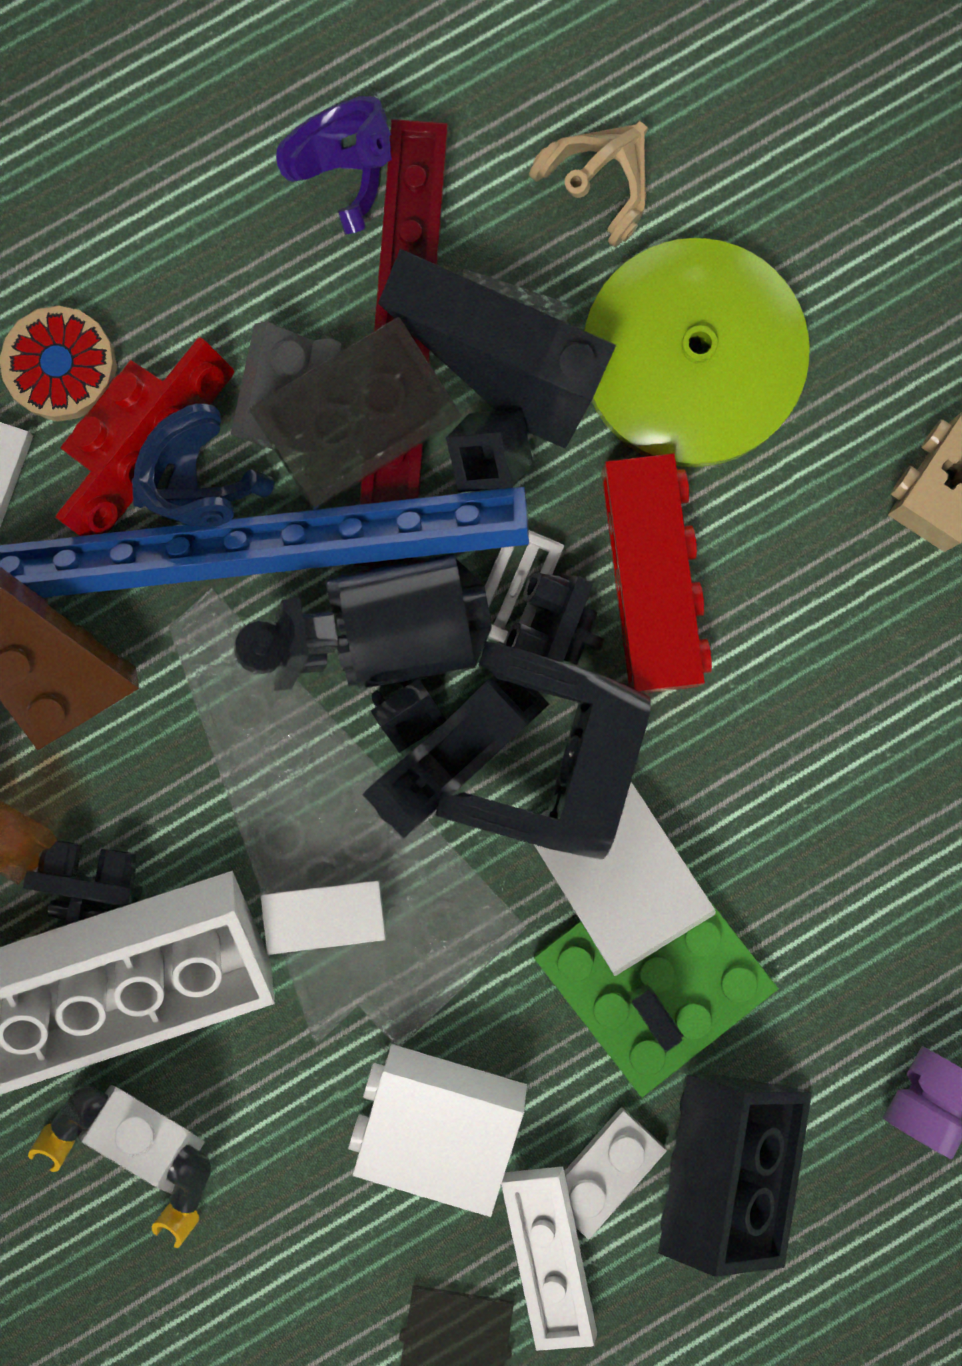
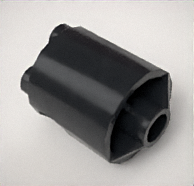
(409, 620)

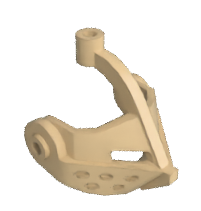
(622, 144)

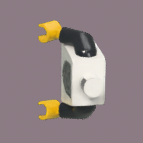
(138, 1142)

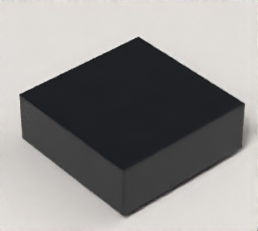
(655, 1016)

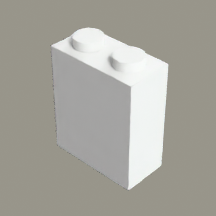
(438, 1129)

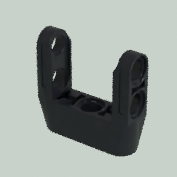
(594, 766)

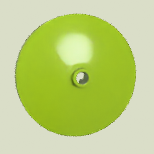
(688, 403)

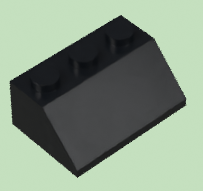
(734, 1175)

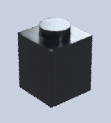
(489, 450)

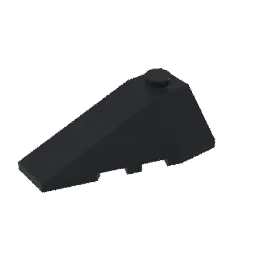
(500, 345)

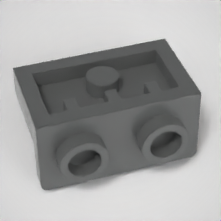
(272, 362)

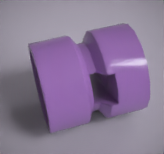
(931, 1105)

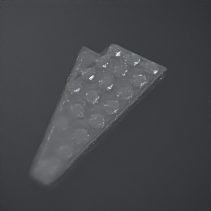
(308, 826)

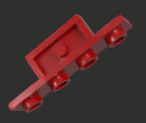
(119, 424)

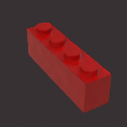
(654, 575)

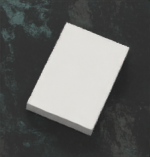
(635, 894)

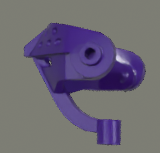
(318, 148)

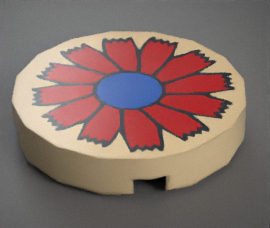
(57, 362)

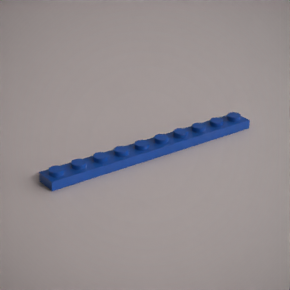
(271, 543)

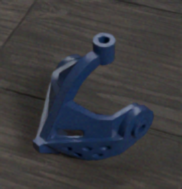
(178, 443)

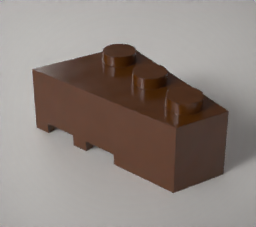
(53, 669)

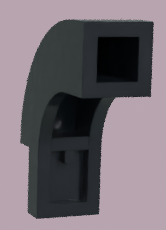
(453, 753)

